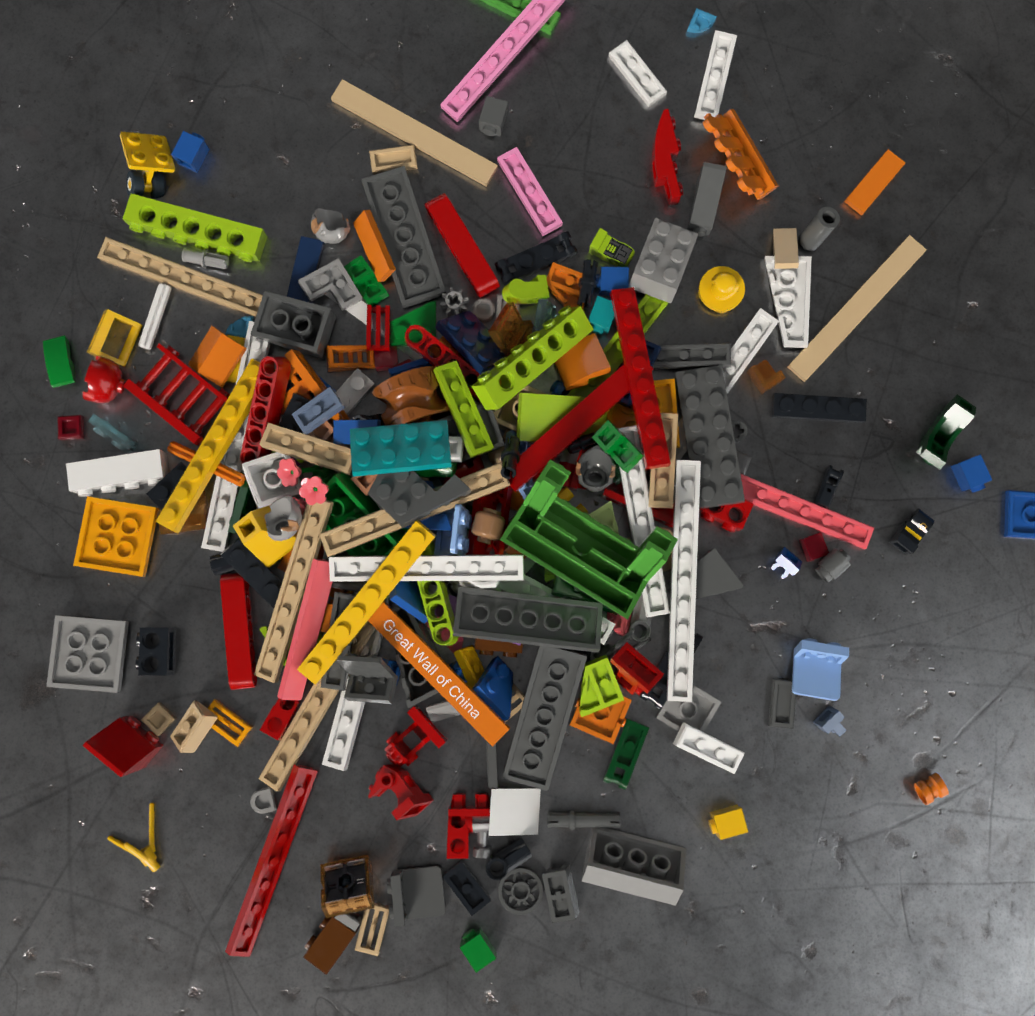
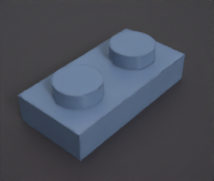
(318, 410)

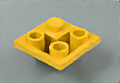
(254, 536)

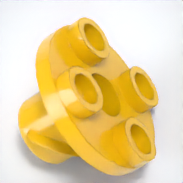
(721, 289)

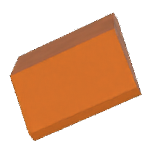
(217, 356)

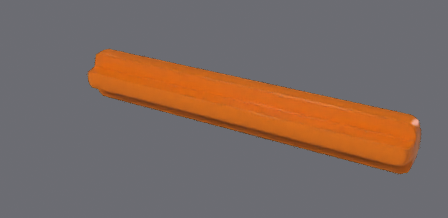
(222, 471)

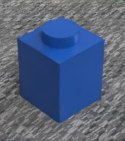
(190, 151)
(611, 279)
(971, 474)

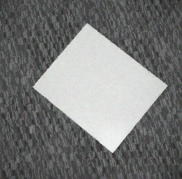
(514, 812)

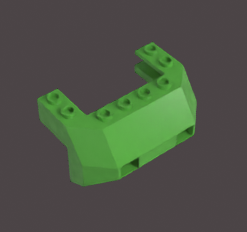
(582, 548)

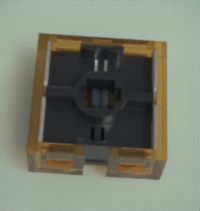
(347, 886)

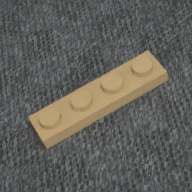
(307, 448)
(663, 478)

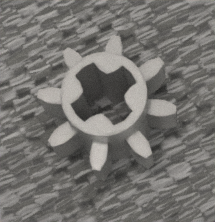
(453, 296)

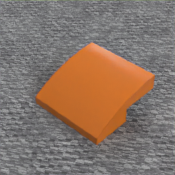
(582, 363)

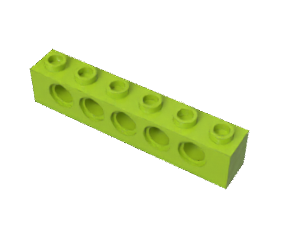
(141, 208)
(562, 334)

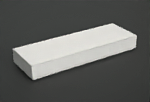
(637, 73)
(708, 748)

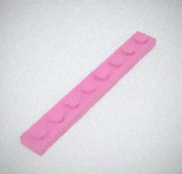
(499, 57)

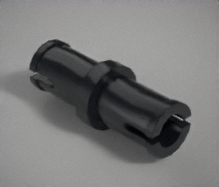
(587, 283)
(510, 457)

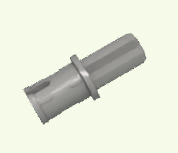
(205, 258)

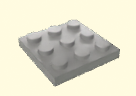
(87, 654)

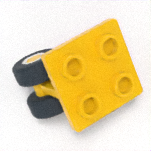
(148, 154)

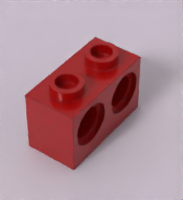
(722, 515)

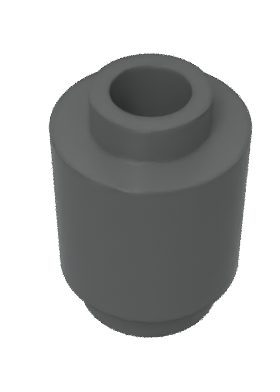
(833, 565)

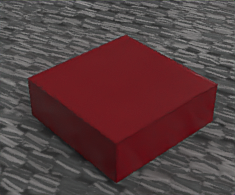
(70, 427)

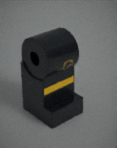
(912, 532)

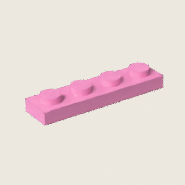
(529, 191)

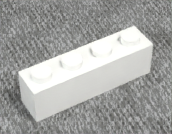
(116, 472)

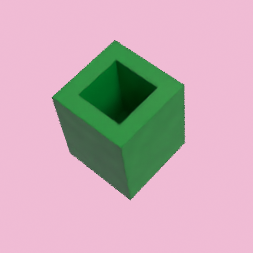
(477, 949)

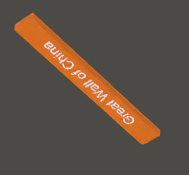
(438, 674)

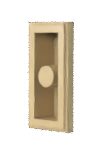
(193, 727)

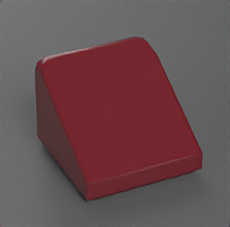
(386, 359)
(814, 546)

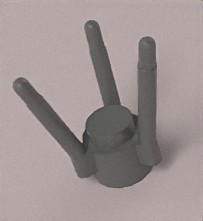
(611, 651)

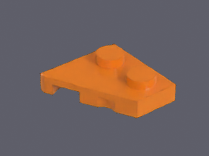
(564, 284)

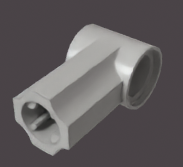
(638, 618)

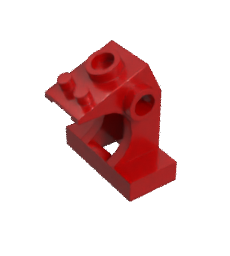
(635, 671)
(399, 752)
(410, 797)

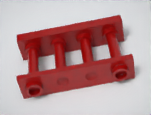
(159, 402)

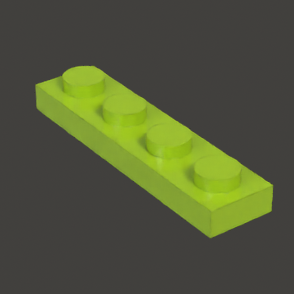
(463, 409)

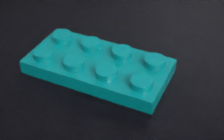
(400, 448)

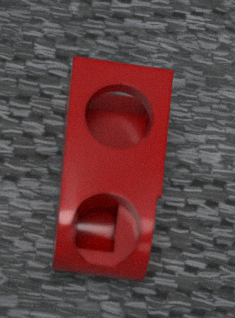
(280, 718)

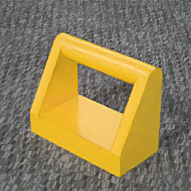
(102, 332)

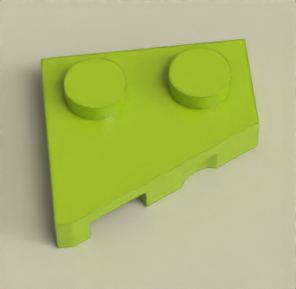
(598, 686)

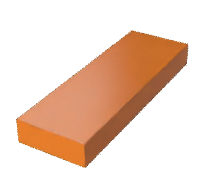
(874, 182)
(374, 245)

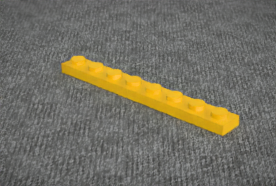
(210, 451)
(366, 602)

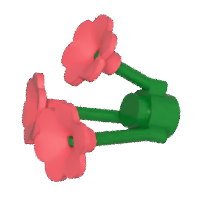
(312, 489)

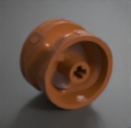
(411, 397)

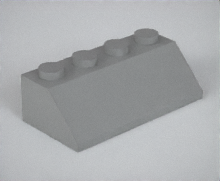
(635, 865)

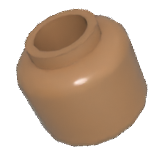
(488, 525)

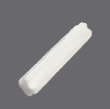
(154, 317)

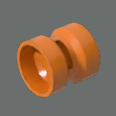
(931, 789)

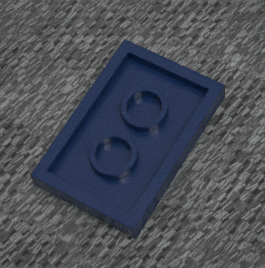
(471, 340)

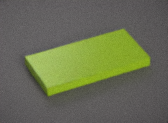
(542, 411)

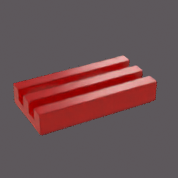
(378, 310)

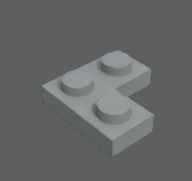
(331, 279)

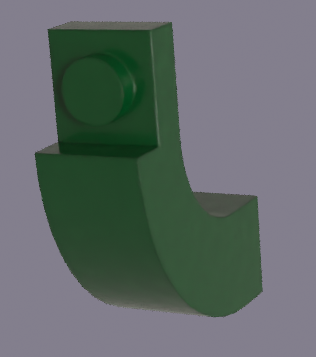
(944, 431)

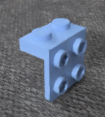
(454, 541)
(818, 669)

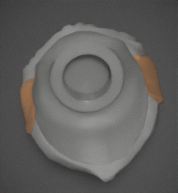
(329, 226)
(283, 519)

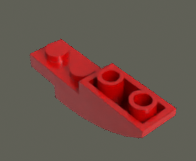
(664, 154)

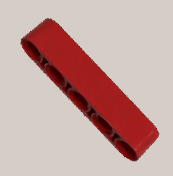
(462, 245)
(445, 353)
(264, 400)
(238, 631)

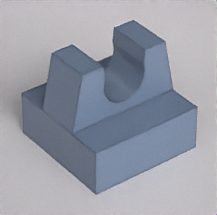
(830, 721)

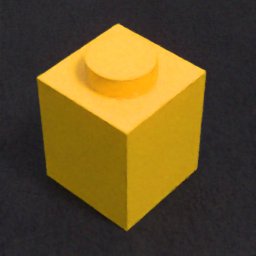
(728, 822)

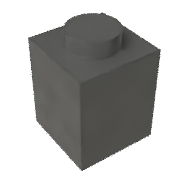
(493, 116)

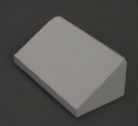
(441, 710)

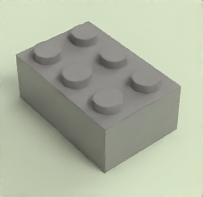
(663, 260)

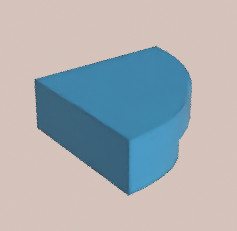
(701, 21)
(239, 327)

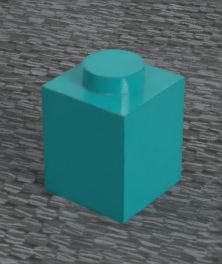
(601, 316)

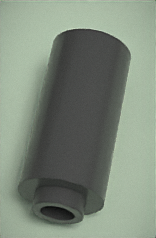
(819, 228)

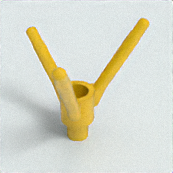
(146, 854)

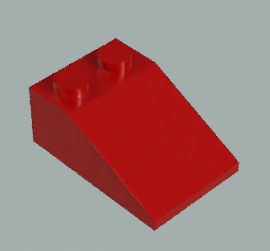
(124, 746)

